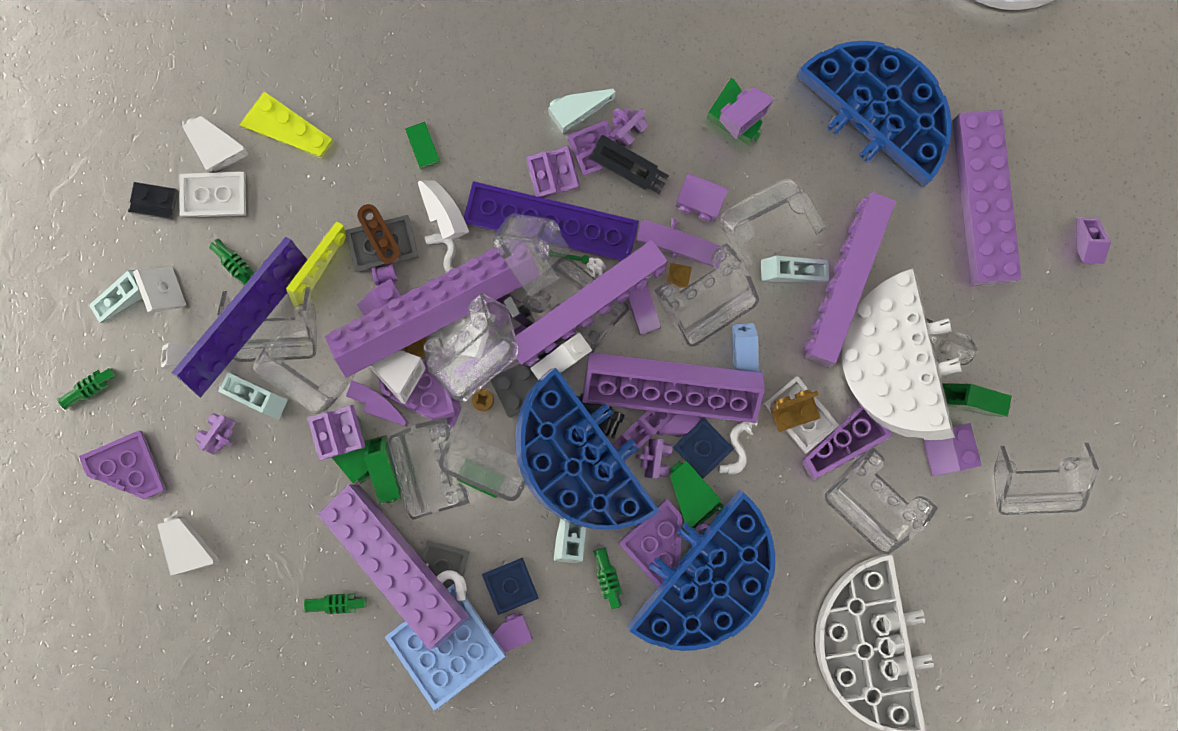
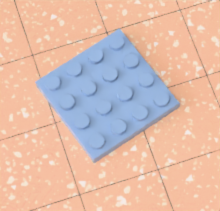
(452, 665)

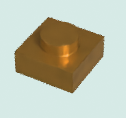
(679, 275)
(417, 348)

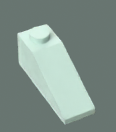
(575, 108)
(794, 269)
(117, 297)
(253, 395)
(569, 542)

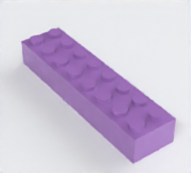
(986, 198)
(849, 281)
(590, 302)
(673, 387)
(393, 566)

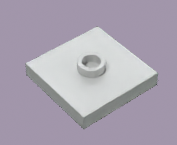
(159, 288)

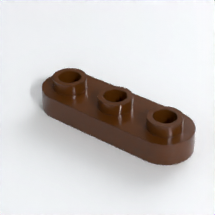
(377, 225)

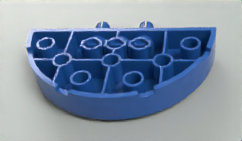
(888, 100)
(573, 463)
(715, 584)

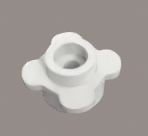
(596, 267)

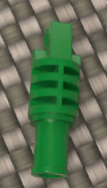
(232, 262)
(87, 387)
(608, 578)
(335, 604)

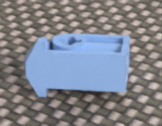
(745, 347)

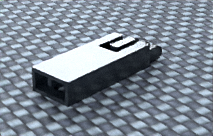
(620, 162)

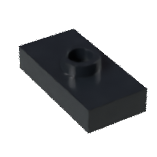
(519, 312)

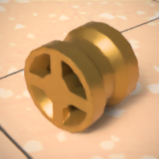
(487, 401)

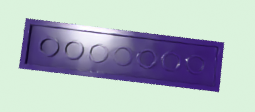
(580, 227)
(240, 319)

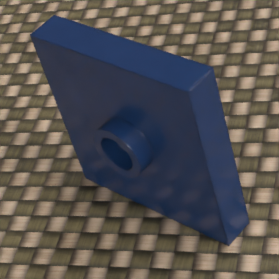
(703, 448)
(510, 586)

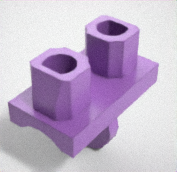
(634, 119)
(217, 435)
(652, 457)

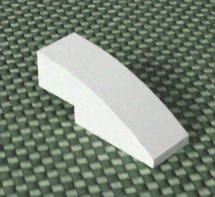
(442, 210)

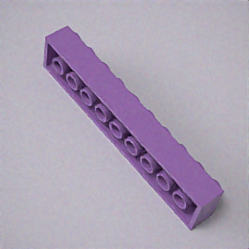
(419, 312)

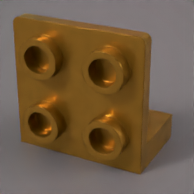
(795, 412)

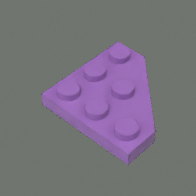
(427, 398)
(126, 466)
(655, 539)

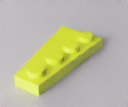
(280, 123)
(316, 264)

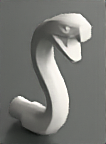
(437, 238)
(737, 467)
(460, 583)

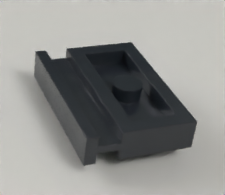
(153, 200)

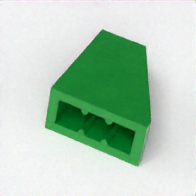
(729, 95)
(977, 399)
(353, 463)
(382, 469)
(692, 493)

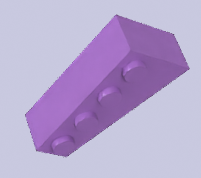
(845, 444)

